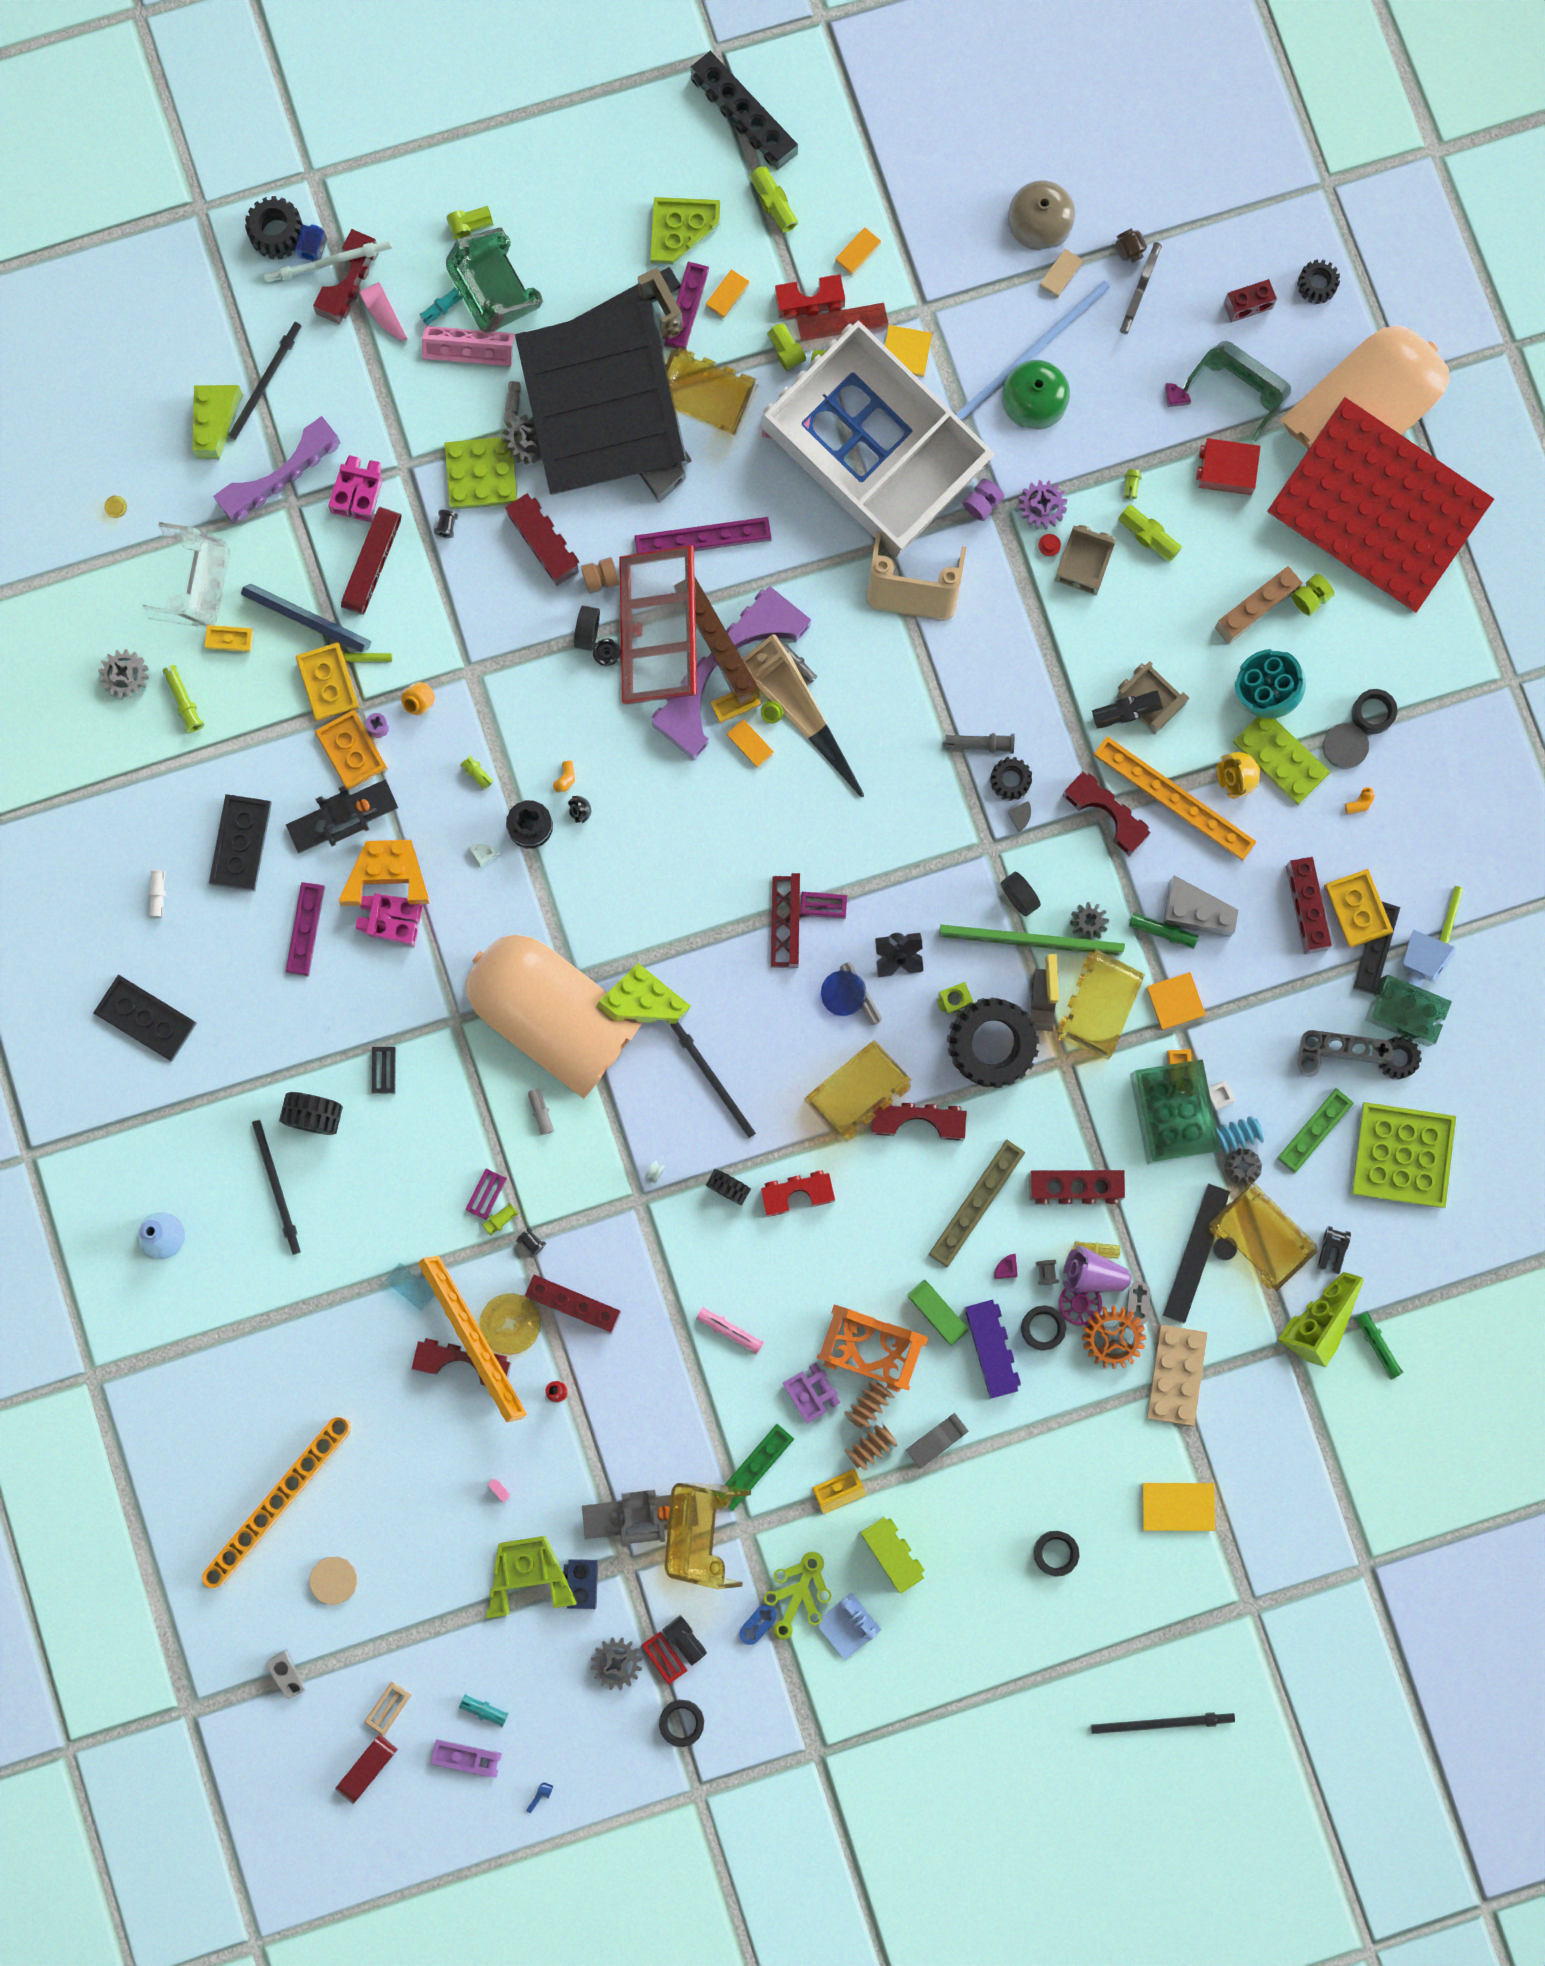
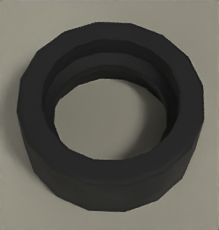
(586, 628)
(1381, 695)
(1020, 893)
(1061, 1325)
(1074, 1553)
(663, 1721)

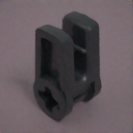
(1340, 1247)

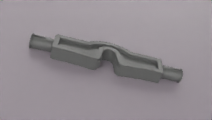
(1139, 291)

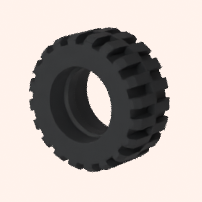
(1023, 1047)

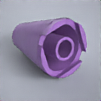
(1093, 1273)

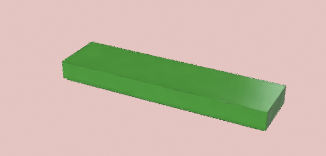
(1315, 1130)

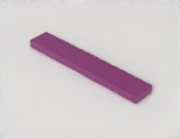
(707, 536)

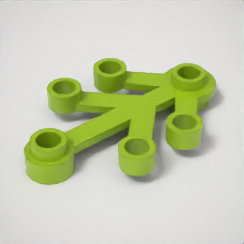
(800, 1592)

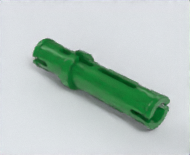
(1162, 930)
(1378, 1344)

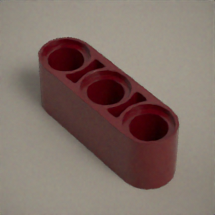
(366, 1769)

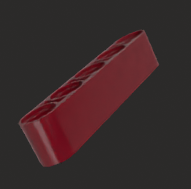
(371, 560)

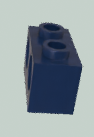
(588, 1584)

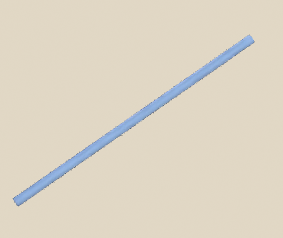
(1035, 348)

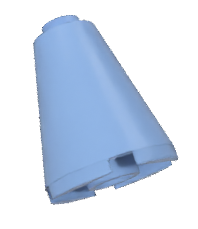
(161, 1235)

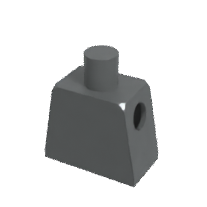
(664, 480)

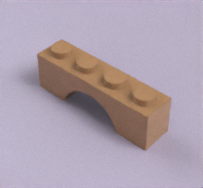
(1257, 604)

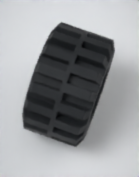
(271, 211)
(311, 1113)

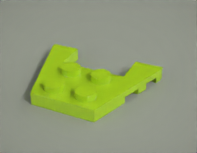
(524, 1565)

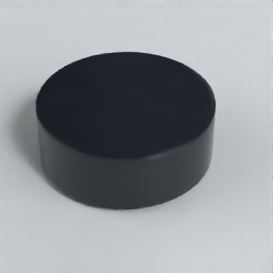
(1224, 1249)

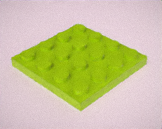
(1404, 1155)

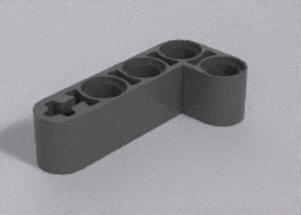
(1345, 1052)

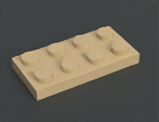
(1177, 1375)

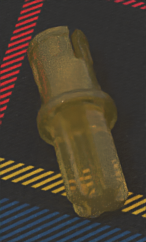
(1104, 1250)

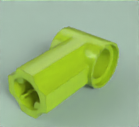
(464, 223)
(789, 353)

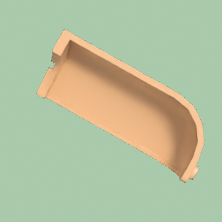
(1387, 375)
(547, 1010)

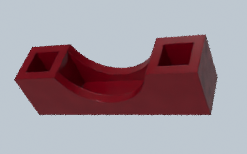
(335, 300)
(1086, 793)
(948, 1122)
(432, 1358)

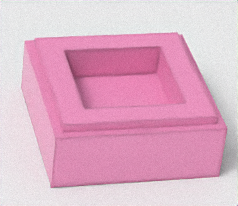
(499, 1490)

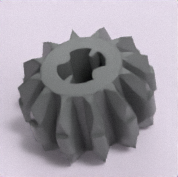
(1080, 918)

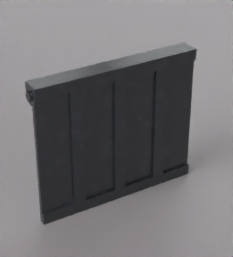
(601, 398)

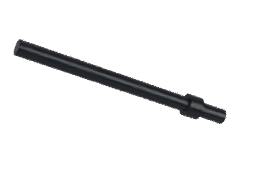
(286, 344)
(686, 1041)
(289, 1230)
(1209, 1719)

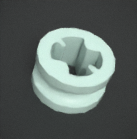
(655, 1171)

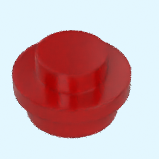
(1049, 545)

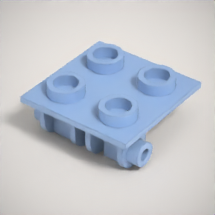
(848, 1626)

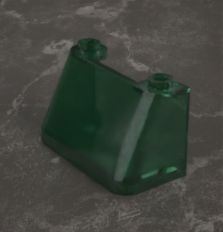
(489, 280)

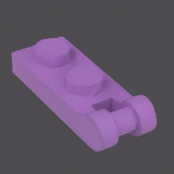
(465, 1758)

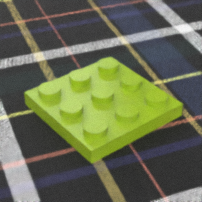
(479, 473)

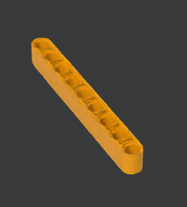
(266, 1507)

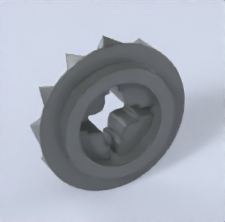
(1237, 1175)

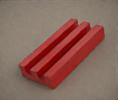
(675, 1674)

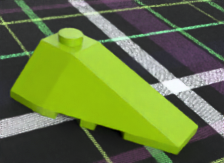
(1321, 1327)

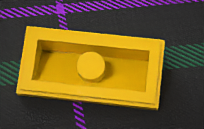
(839, 1491)

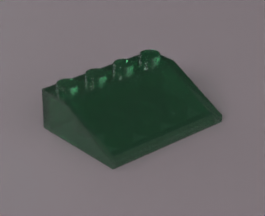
(1174, 1111)

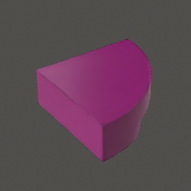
(1176, 396)
(1006, 1268)

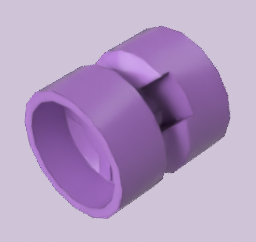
(981, 501)

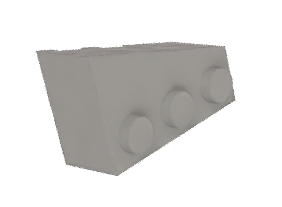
(1198, 910)

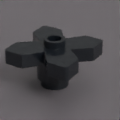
(898, 952)

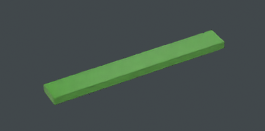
(1030, 940)

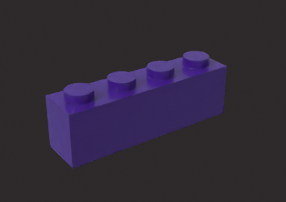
(991, 1348)

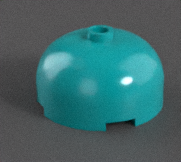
(1270, 674)

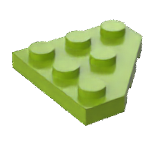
(680, 225)
(643, 998)

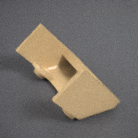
(911, 595)

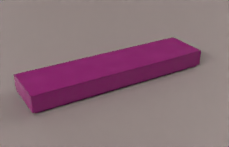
(688, 302)
(305, 929)

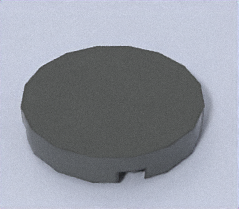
(1346, 746)

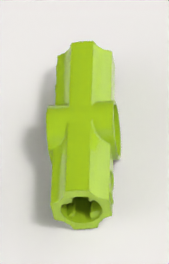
(773, 199)
(1149, 533)

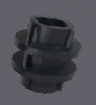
(529, 810)

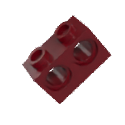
(1250, 300)

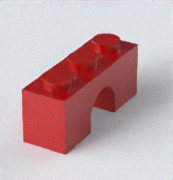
(792, 303)
(816, 1186)

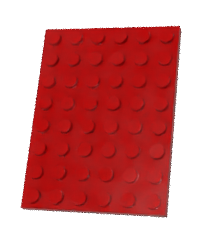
(1380, 505)

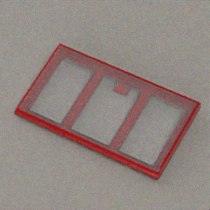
(658, 625)

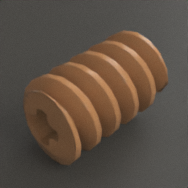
(868, 1405)
(871, 1447)

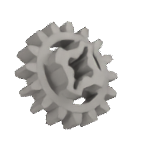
(131, 668)

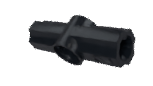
(1127, 709)

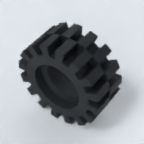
(1320, 269)
(1011, 765)
(1413, 1058)
(728, 1186)

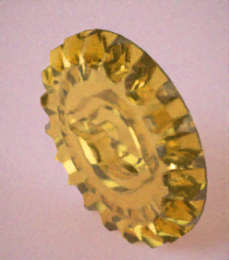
(525, 1330)

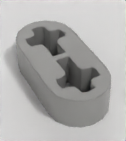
(1144, 1301)

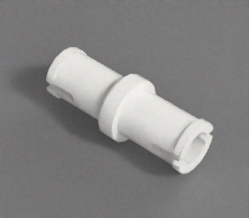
(157, 893)

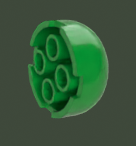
(1035, 394)

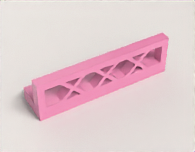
(464, 346)

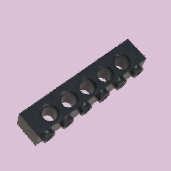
(711, 67)

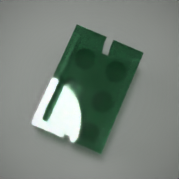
(1408, 1010)

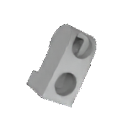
(286, 1674)

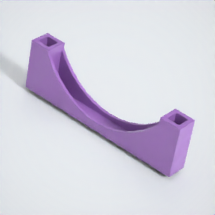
(766, 617)

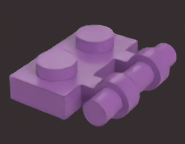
(805, 1397)

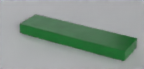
(759, 1462)

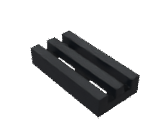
(384, 1090)

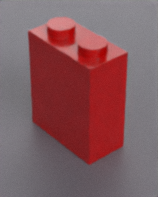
(1228, 466)

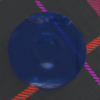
(843, 993)

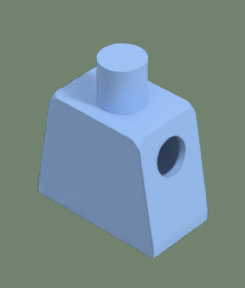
(1426, 958)

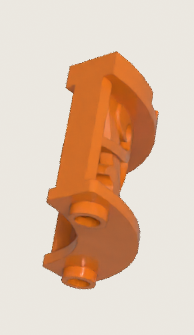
(902, 1337)

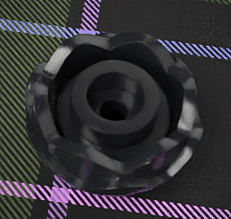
(606, 645)
(579, 809)

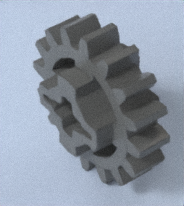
(515, 438)
(622, 1673)

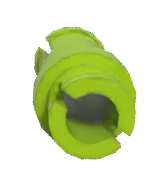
(476, 772)
(500, 1219)

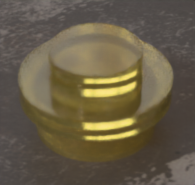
(115, 506)

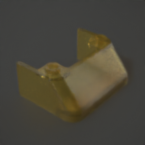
(692, 1534)

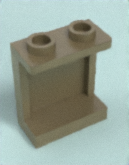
(653, 284)
(1085, 559)
(1148, 680)

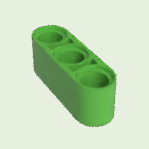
(937, 1312)

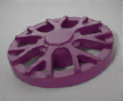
(1079, 1303)

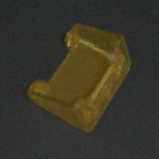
(1264, 1235)

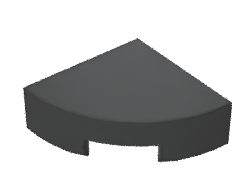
(1020, 815)

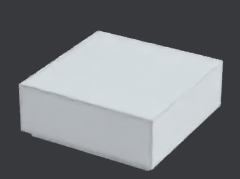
(1221, 1095)

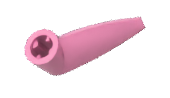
(381, 310)

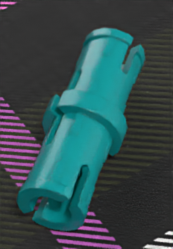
(440, 306)
(483, 1710)

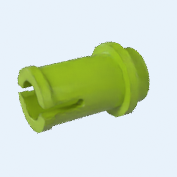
(1132, 483)

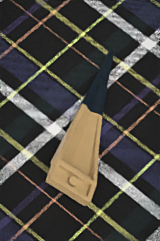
(782, 682)

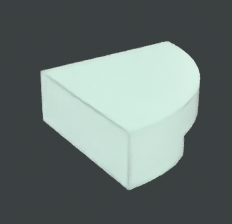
(483, 853)

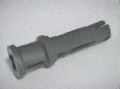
(992, 742)

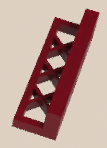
(794, 916)

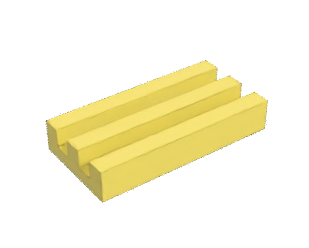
(1052, 978)

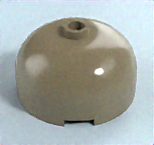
(1039, 225)

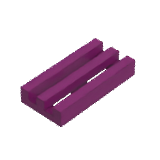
(815, 913)
(494, 1198)

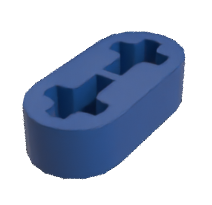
(762, 1629)

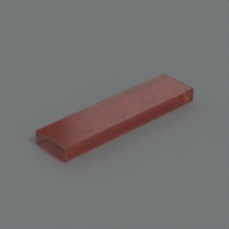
(834, 322)

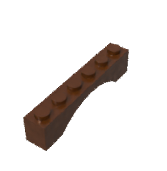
(724, 651)

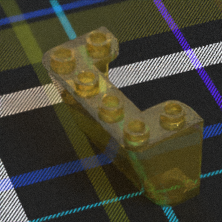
(709, 391)
(1101, 1004)
(858, 1091)

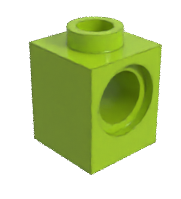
(960, 990)

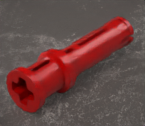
(562, 1390)

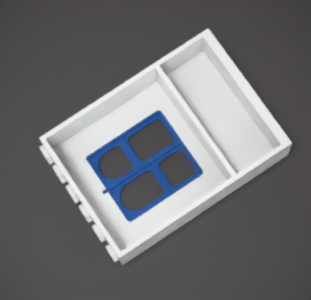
(912, 478)

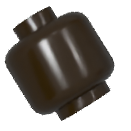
(1130, 245)

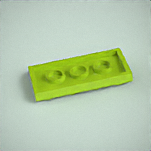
(1282, 758)

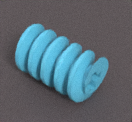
(1239, 1134)

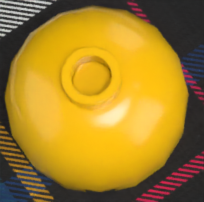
(1238, 774)

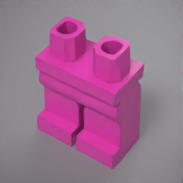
(356, 490)
(383, 916)

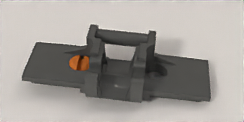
(635, 1508)

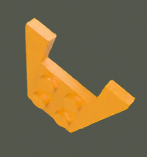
(385, 864)

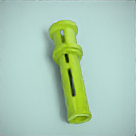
(186, 708)

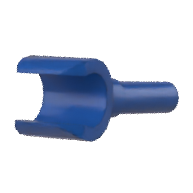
(543, 1791)

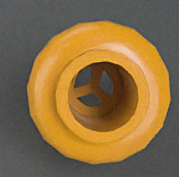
(417, 698)

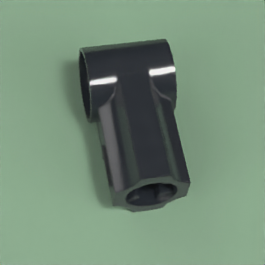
(682, 1637)

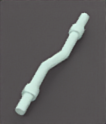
(367, 250)

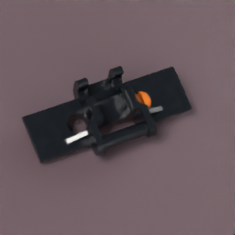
(339, 809)

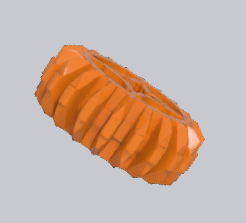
(1130, 1349)

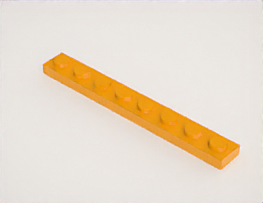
(1174, 798)
(472, 1339)

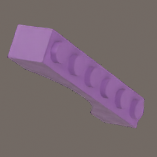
(241, 498)

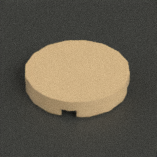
(333, 1580)

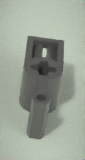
(1041, 1011)
(937, 1440)

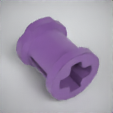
(374, 719)

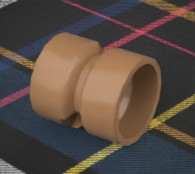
(599, 575)

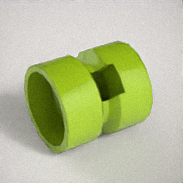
(1315, 592)

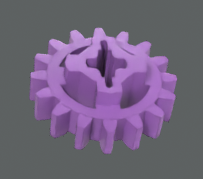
(1051, 503)

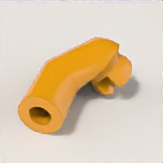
(566, 779)
(1363, 802)

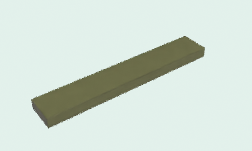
(976, 1203)

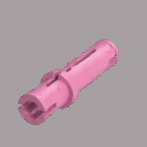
(705, 1315)

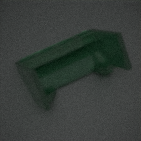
(1272, 387)

